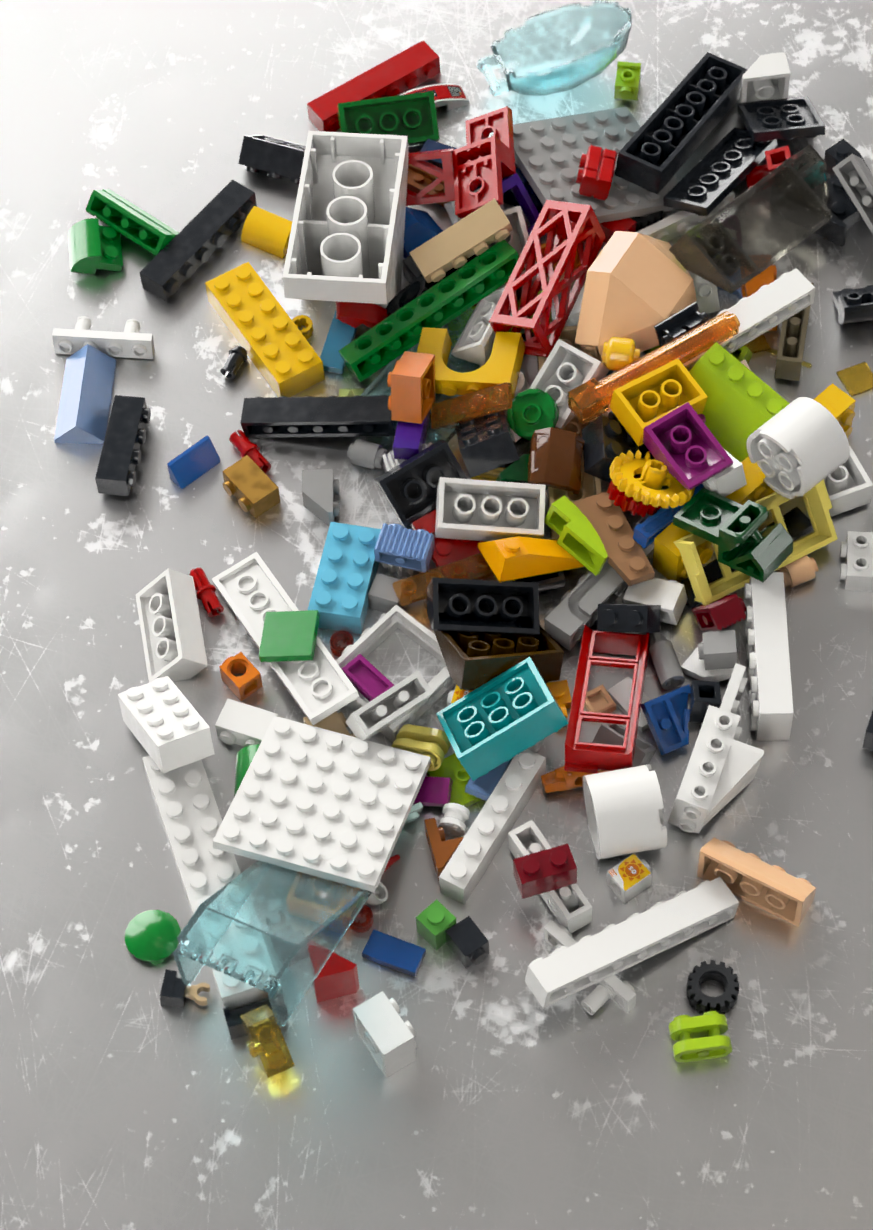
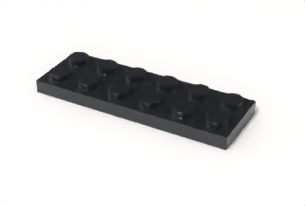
(717, 173)

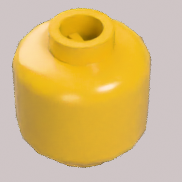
(619, 353)

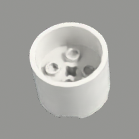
(798, 447)
(624, 811)

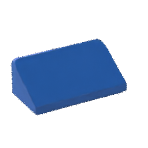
(193, 462)

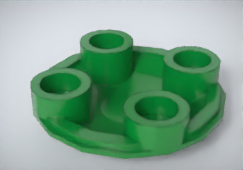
(152, 936)

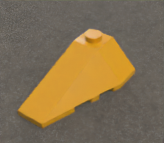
(525, 557)

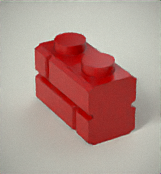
(596, 172)

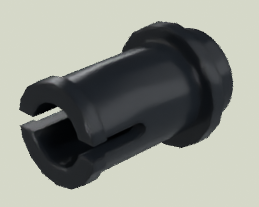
(236, 357)

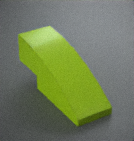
(576, 534)

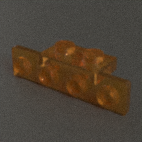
(471, 405)
(415, 587)

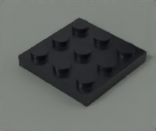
(781, 119)

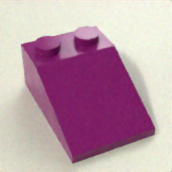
(686, 447)

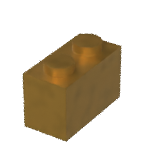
(251, 487)

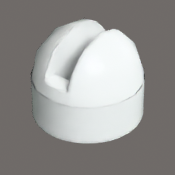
(379, 896)

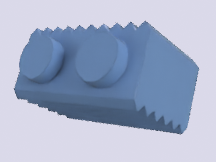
(404, 547)

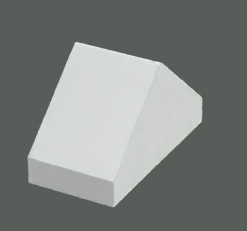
(348, 219)

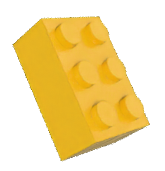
(655, 396)

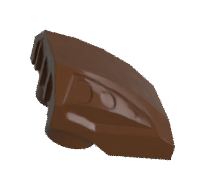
(556, 459)

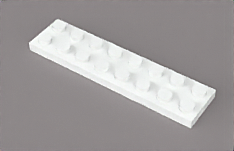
(316, 684)

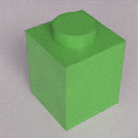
(434, 922)

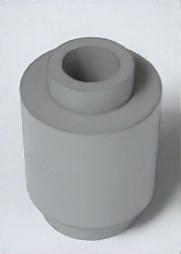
(366, 454)

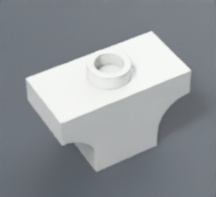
(706, 294)

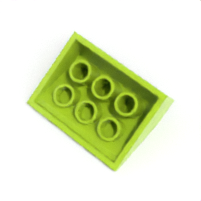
(735, 401)

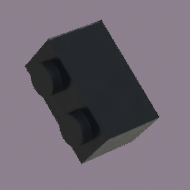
(628, 618)

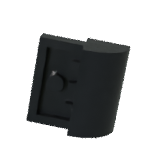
(854, 305)

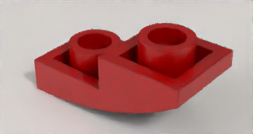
(360, 313)

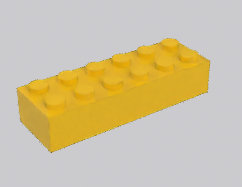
(265, 331)

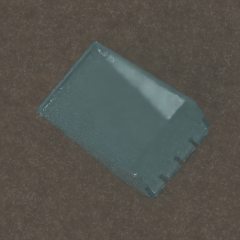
(269, 929)

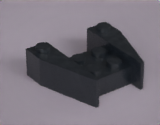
(842, 207)

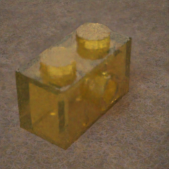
(266, 1041)

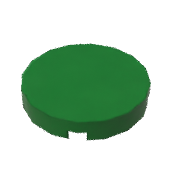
(532, 411)

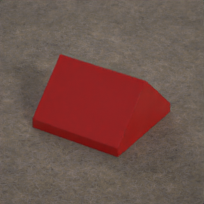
(336, 979)

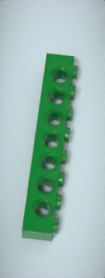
(430, 310)

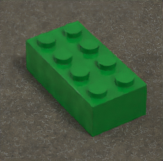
(395, 115)

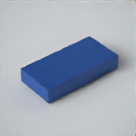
(394, 953)

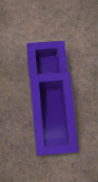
(410, 438)

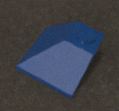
(418, 229)

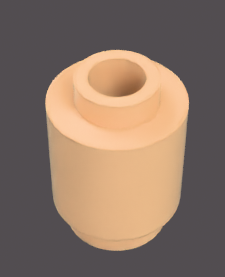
(799, 571)

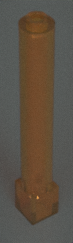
(594, 396)

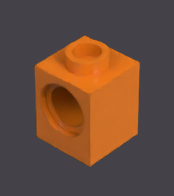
(242, 685)

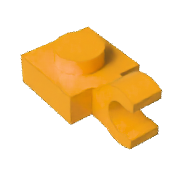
(561, 693)

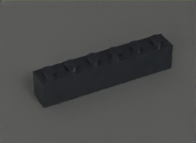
(198, 240)
(317, 417)

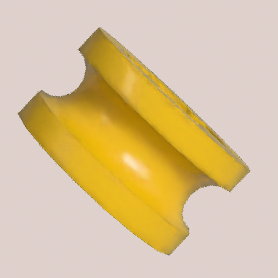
(303, 320)

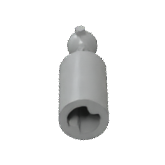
(665, 661)

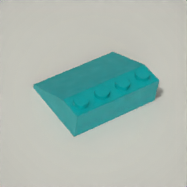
(501, 719)

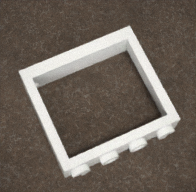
(374, 636)

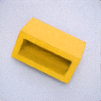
(267, 232)

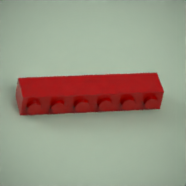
(385, 80)

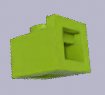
(627, 80)

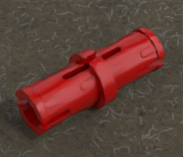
(248, 448)

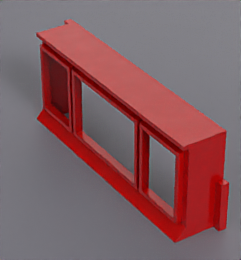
(593, 756)

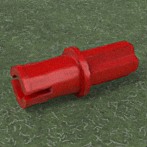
(206, 592)

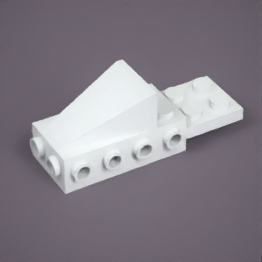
(718, 764)

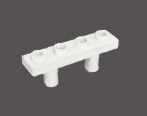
(114, 344)
(610, 988)

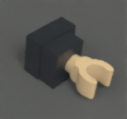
(174, 991)

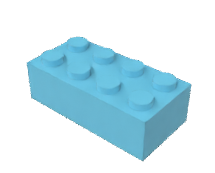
(345, 577)

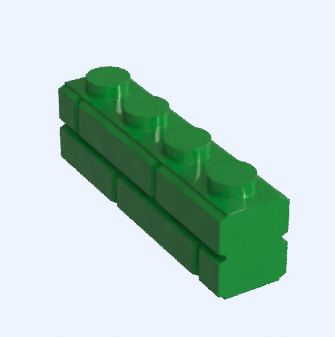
(130, 220)

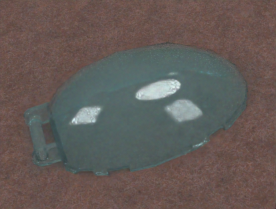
(558, 49)

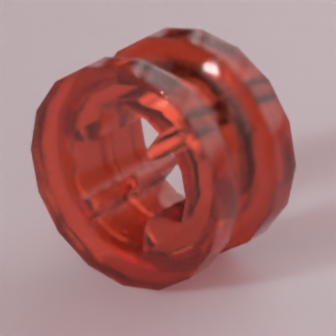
(340, 636)
(365, 926)

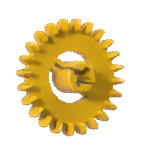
(649, 485)

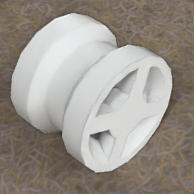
(454, 819)

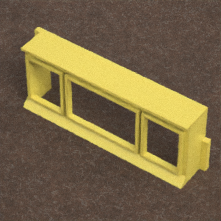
(817, 506)

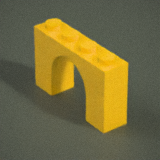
(501, 367)

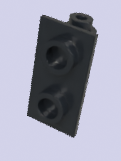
(680, 323)

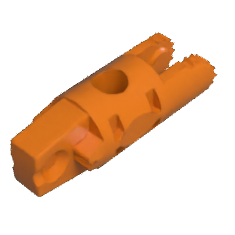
(563, 780)

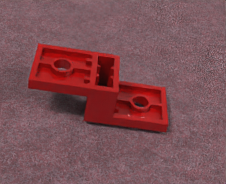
(483, 161)

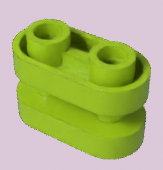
(700, 1037)

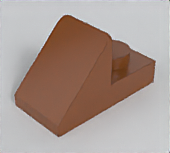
(440, 848)

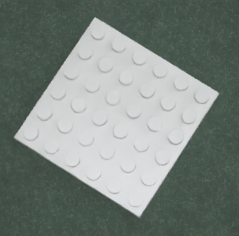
(323, 803)

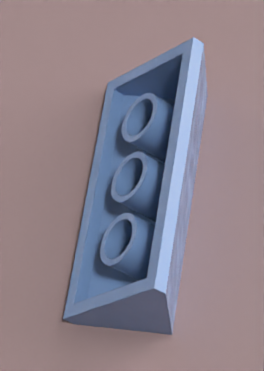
(85, 397)

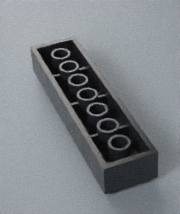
(680, 123)

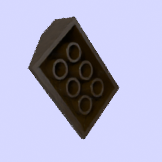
(480, 657)

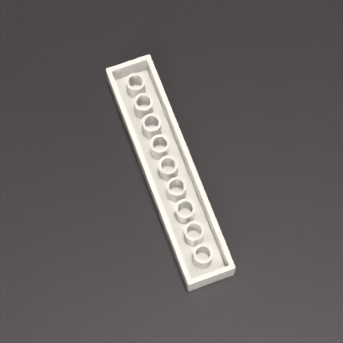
(191, 825)

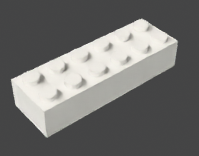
(768, 658)

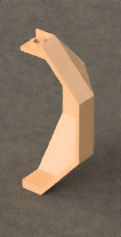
(630, 292)

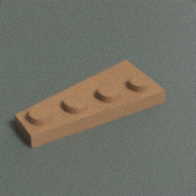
(617, 536)

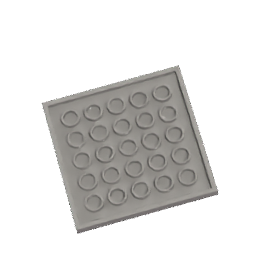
(551, 154)

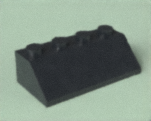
(272, 155)
(483, 606)

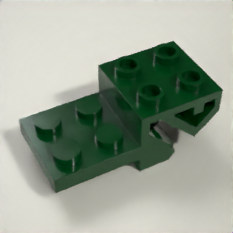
(736, 533)

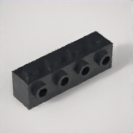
(122, 445)

